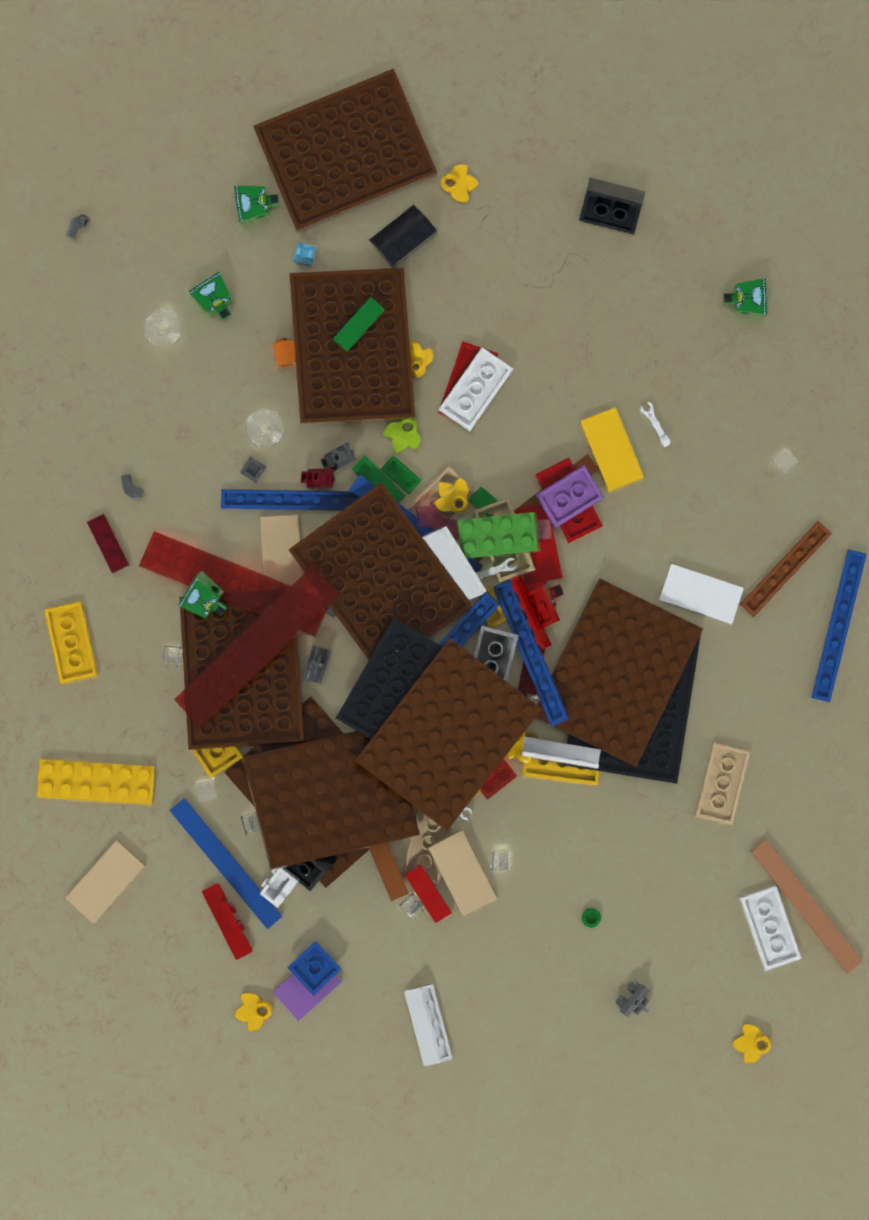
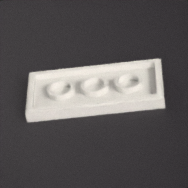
(476, 389)
(454, 562)
(701, 594)
(770, 928)

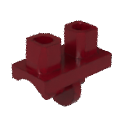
(318, 478)

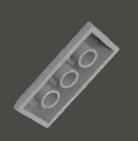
(496, 650)

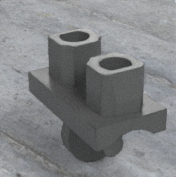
(338, 457)
(316, 664)
(639, 993)

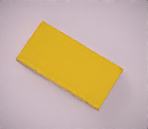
(612, 449)
(70, 642)
(557, 771)

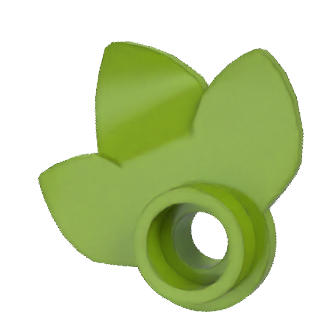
(403, 438)

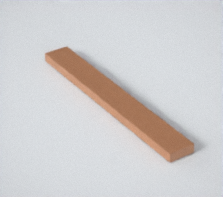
(806, 906)

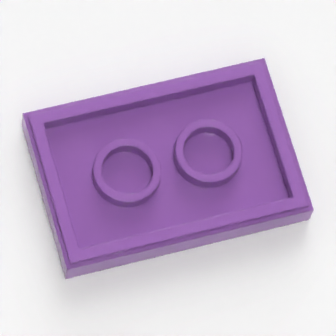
(569, 496)
(299, 999)

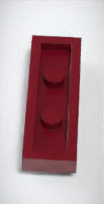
(108, 543)

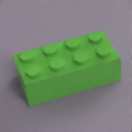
(499, 535)

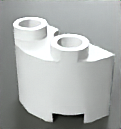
(278, 886)

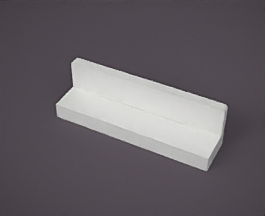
(561, 752)
(428, 1025)

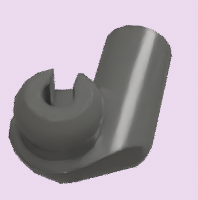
(77, 223)
(129, 489)

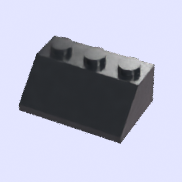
(612, 206)
(403, 236)
(311, 871)

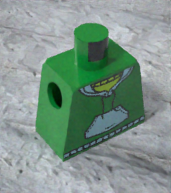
(253, 202)
(213, 296)
(749, 298)
(203, 597)

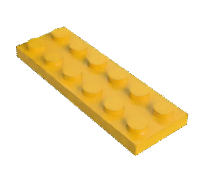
(95, 781)

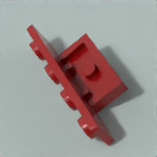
(538, 609)
(229, 925)

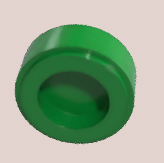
(591, 917)

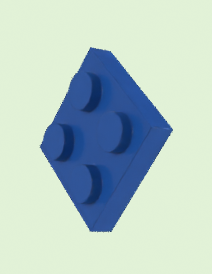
(314, 968)

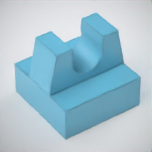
(304, 254)

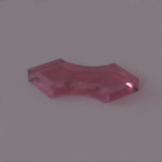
(430, 518)

